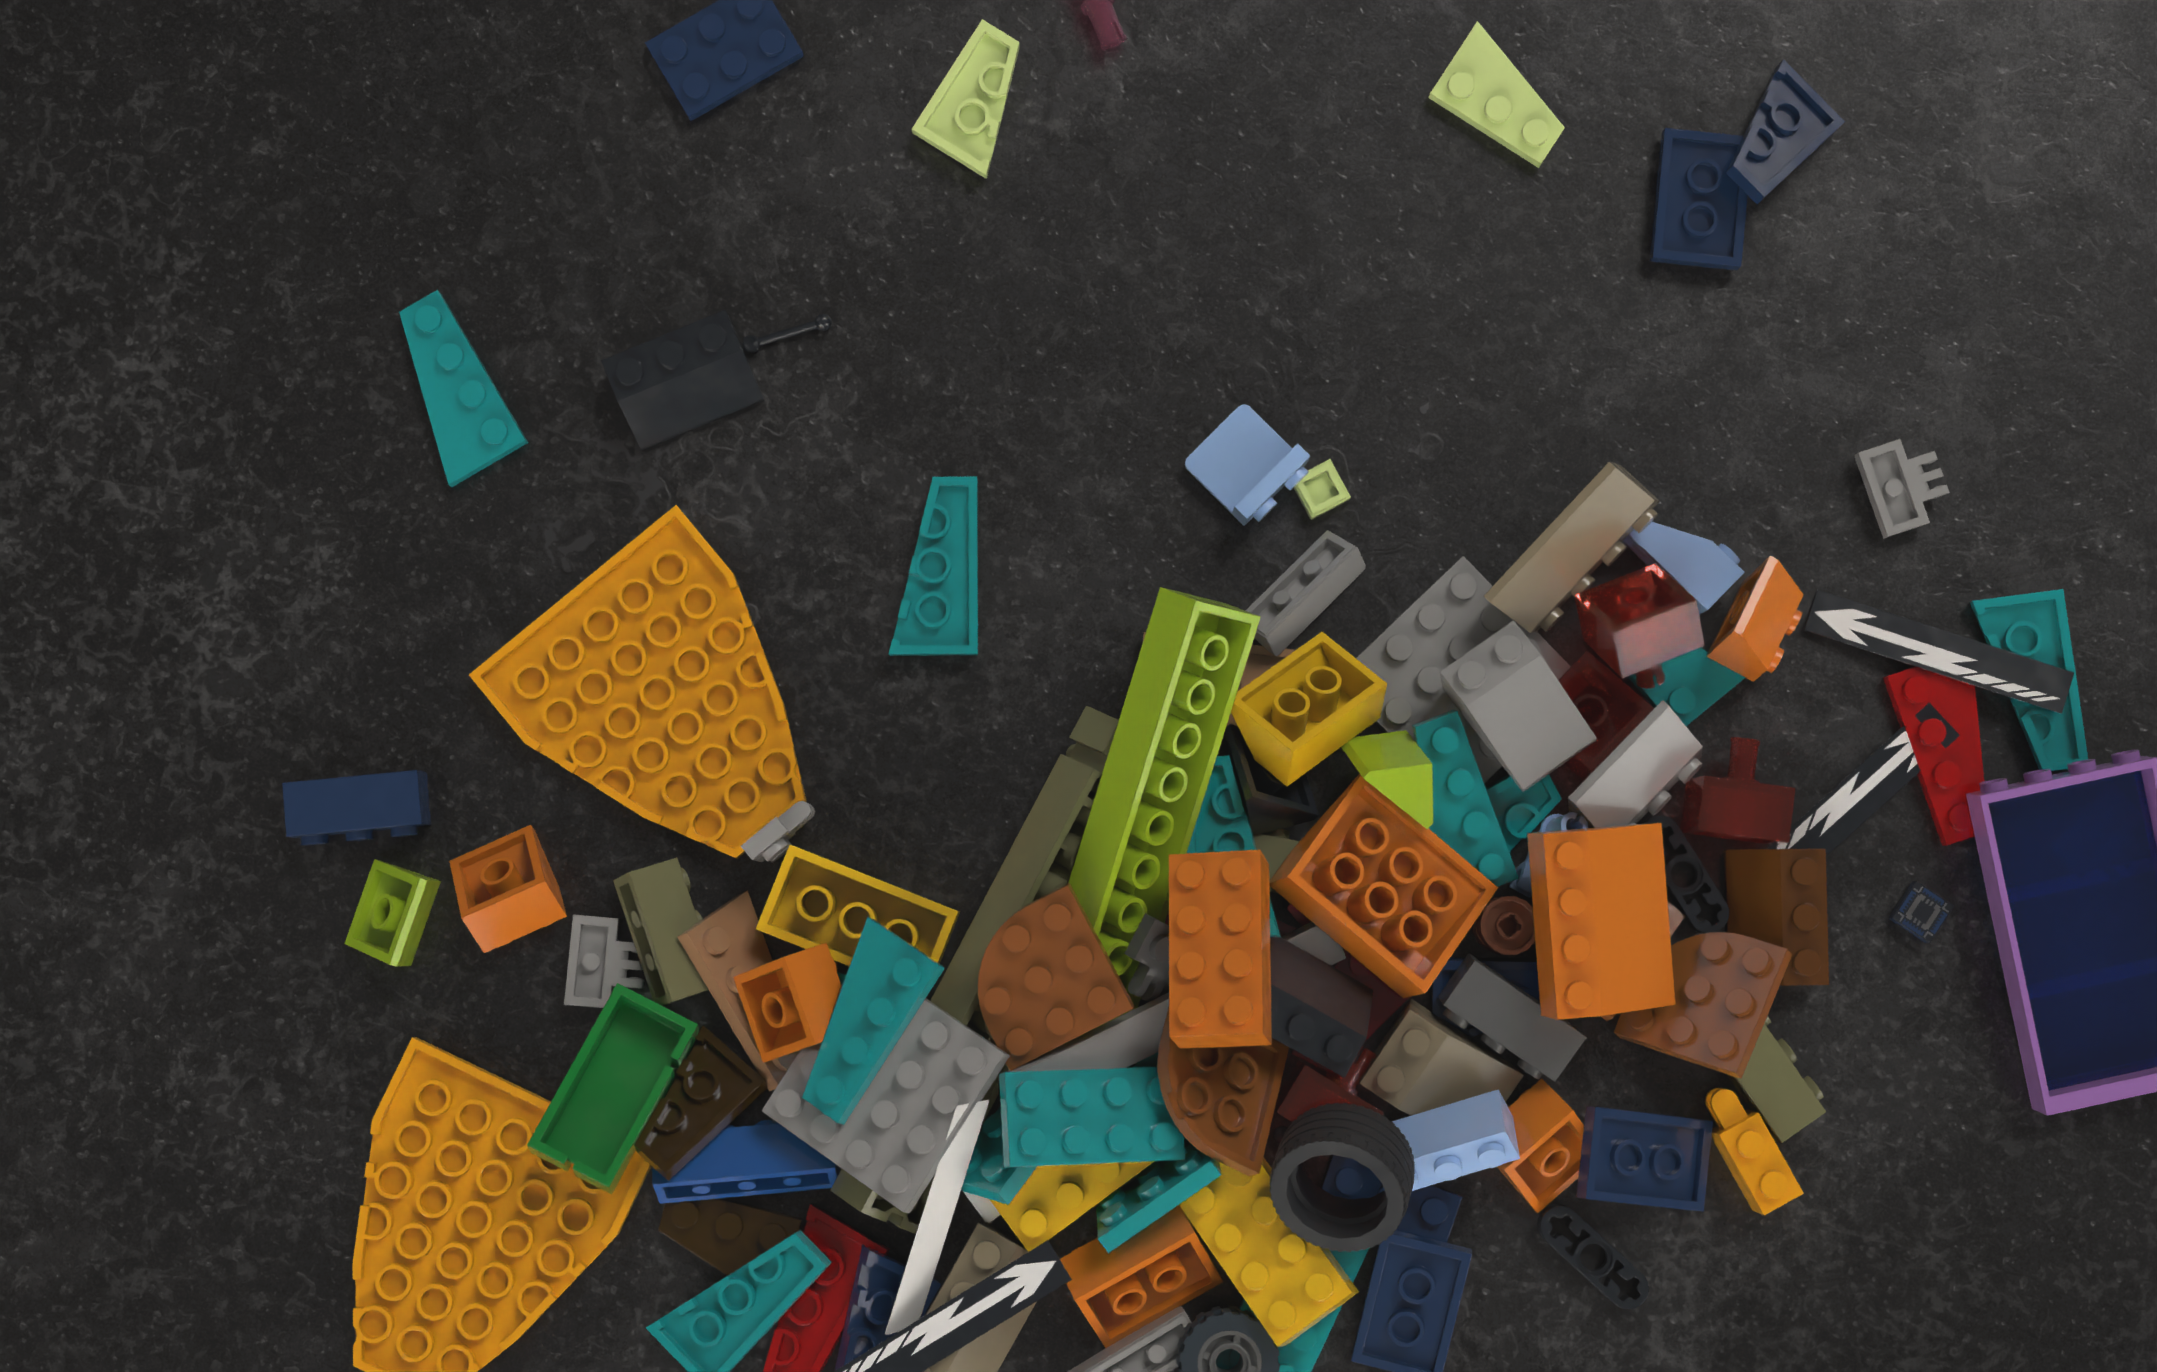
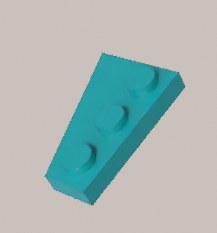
(1690, 684)

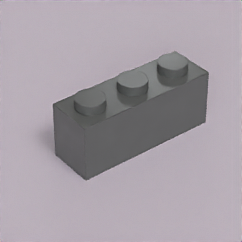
(1509, 1019)

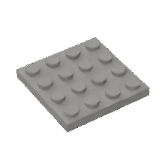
(1427, 639)
(906, 1111)

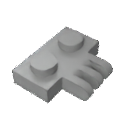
(1898, 486)
(773, 839)
(597, 961)

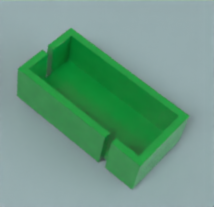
(613, 1088)

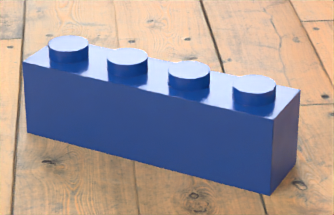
(748, 1163)

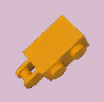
(1750, 1153)

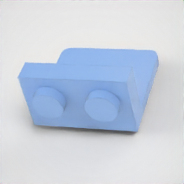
(1247, 464)

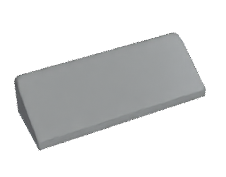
(1305, 590)
(1145, 1350)

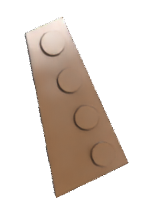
(725, 947)

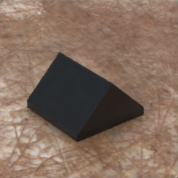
(1266, 799)

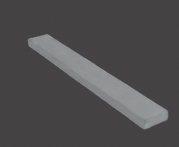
(1139, 1031)

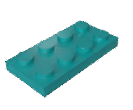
(1086, 1118)

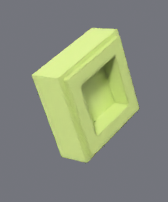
(1321, 490)

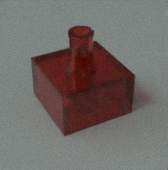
(1640, 623)
(1738, 804)
(1308, 1088)

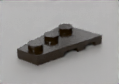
(702, 1101)
(726, 1230)

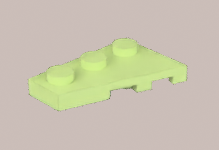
(1497, 99)
(971, 100)

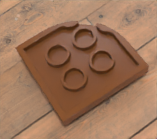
(1047, 979)
(1720, 1001)
(1222, 1097)

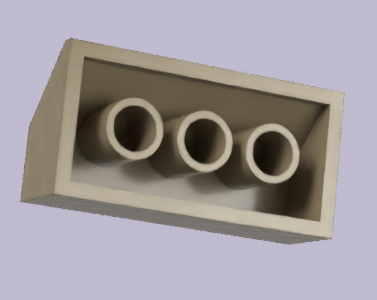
(1573, 548)
(983, 1255)

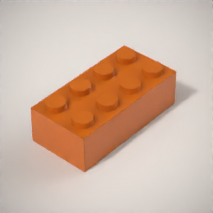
(1219, 949)

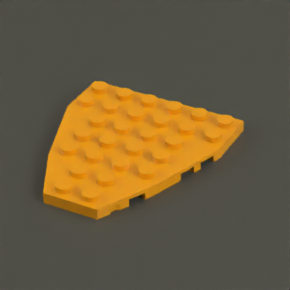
(656, 690)
(463, 1223)

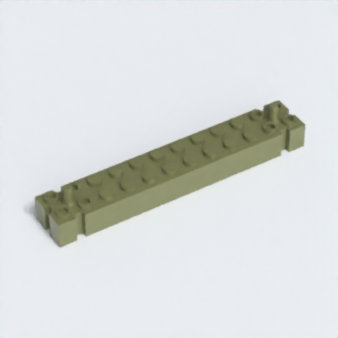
(1033, 868)

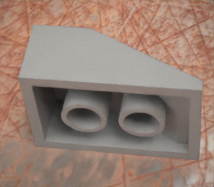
(1517, 706)

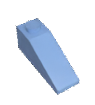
(1690, 560)

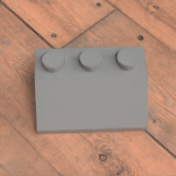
(1639, 772)

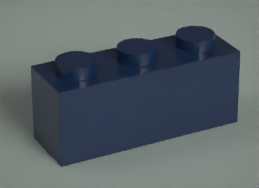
(356, 806)

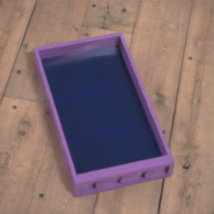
(2076, 924)

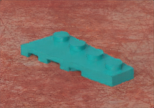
(942, 584)
(872, 1011)
(735, 1313)

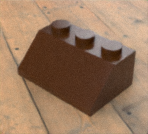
(1783, 902)

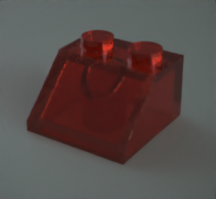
(1606, 706)

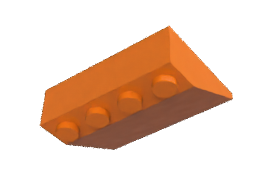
(1384, 888)
(1601, 920)

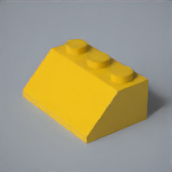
(1307, 707)

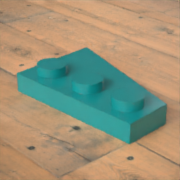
(1521, 811)

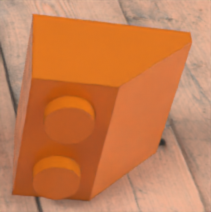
(1758, 621)
(506, 889)
(790, 1000)
(1548, 1146)

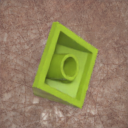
(1396, 769)
(392, 913)

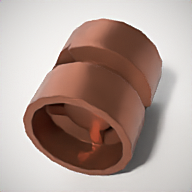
(1505, 926)

